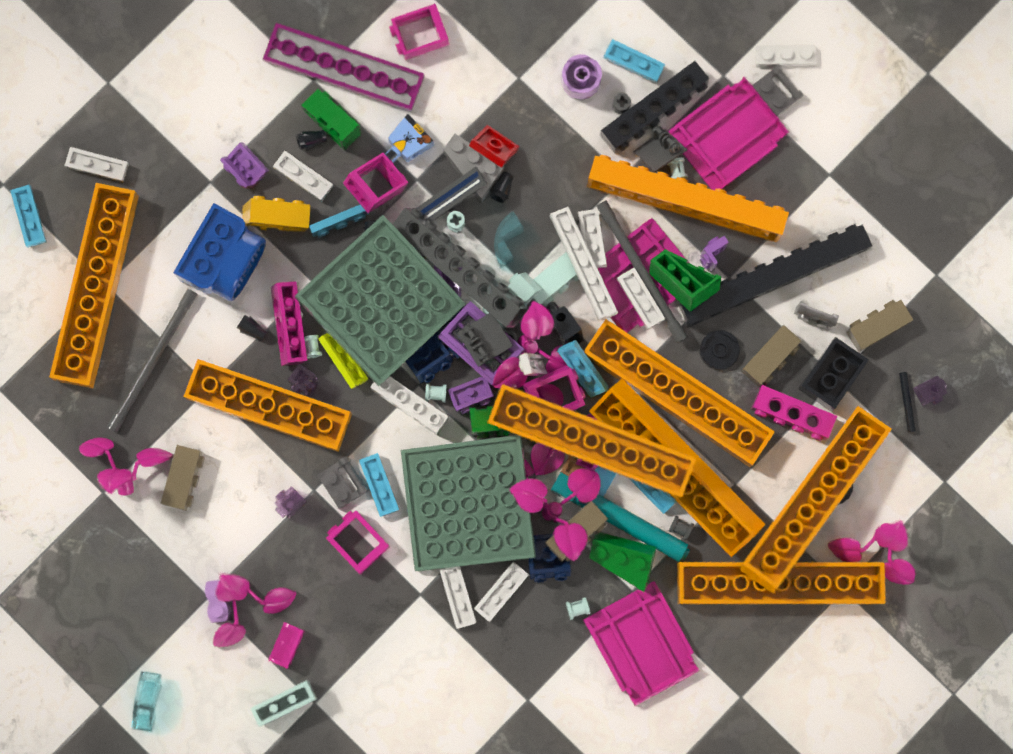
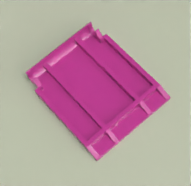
(729, 134)
(648, 242)
(642, 644)

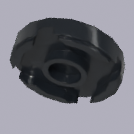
(719, 349)

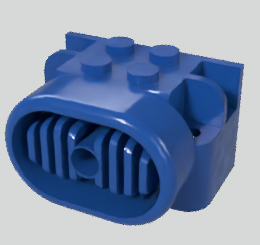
(221, 255)

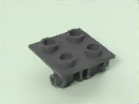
(659, 149)
(484, 339)

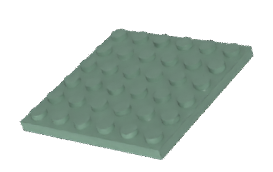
(380, 300)
(464, 504)

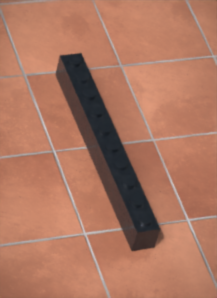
(780, 273)

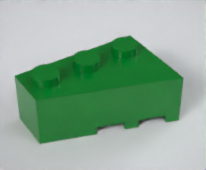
(332, 118)
(683, 280)
(480, 424)
(624, 558)

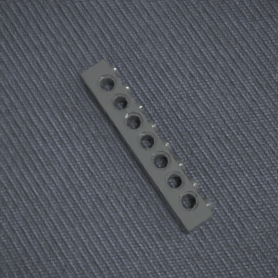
(434, 253)

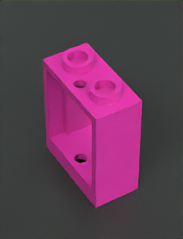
(428, 11)
(362, 191)
(530, 387)
(372, 556)

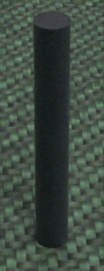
(907, 402)

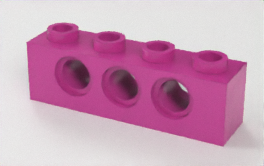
(288, 323)
(824, 419)

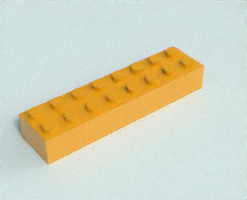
(267, 405)

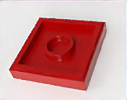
(494, 146)

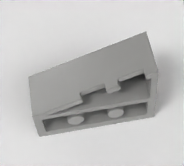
(465, 158)

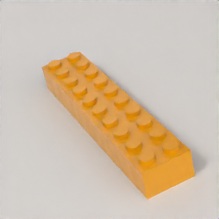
(687, 199)
(94, 285)
(678, 393)
(592, 440)
(706, 494)
(815, 499)
(803, 585)

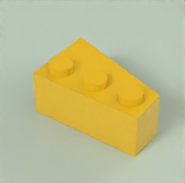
(276, 214)

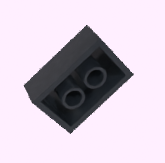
(833, 374)

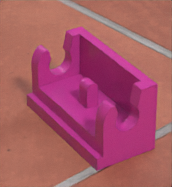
(286, 645)

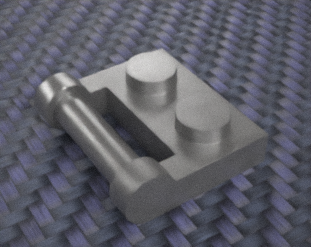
(773, 95)
(808, 313)
(338, 487)

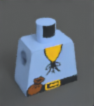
(408, 140)

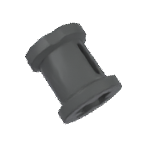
(616, 105)
(681, 527)

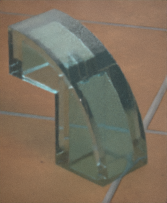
(506, 230)
(145, 701)

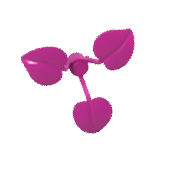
(534, 323)
(545, 458)
(121, 479)
(530, 497)
(887, 535)
(236, 588)

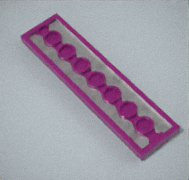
(343, 67)

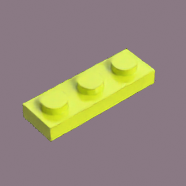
(346, 365)

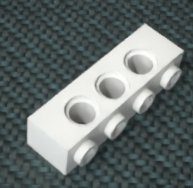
(411, 404)

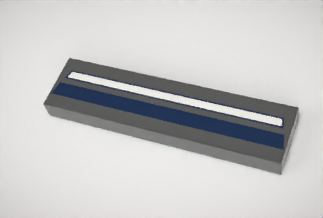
(452, 195)

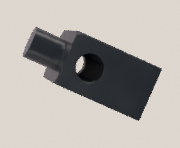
(564, 324)

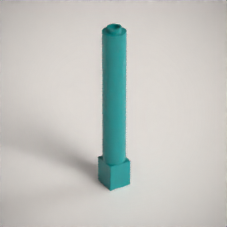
(628, 522)

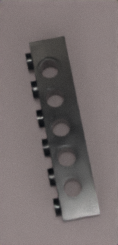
(692, 73)

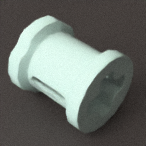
(677, 168)
(455, 228)
(312, 346)
(435, 393)
(577, 608)

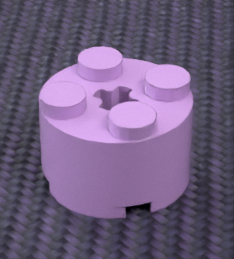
(584, 66)

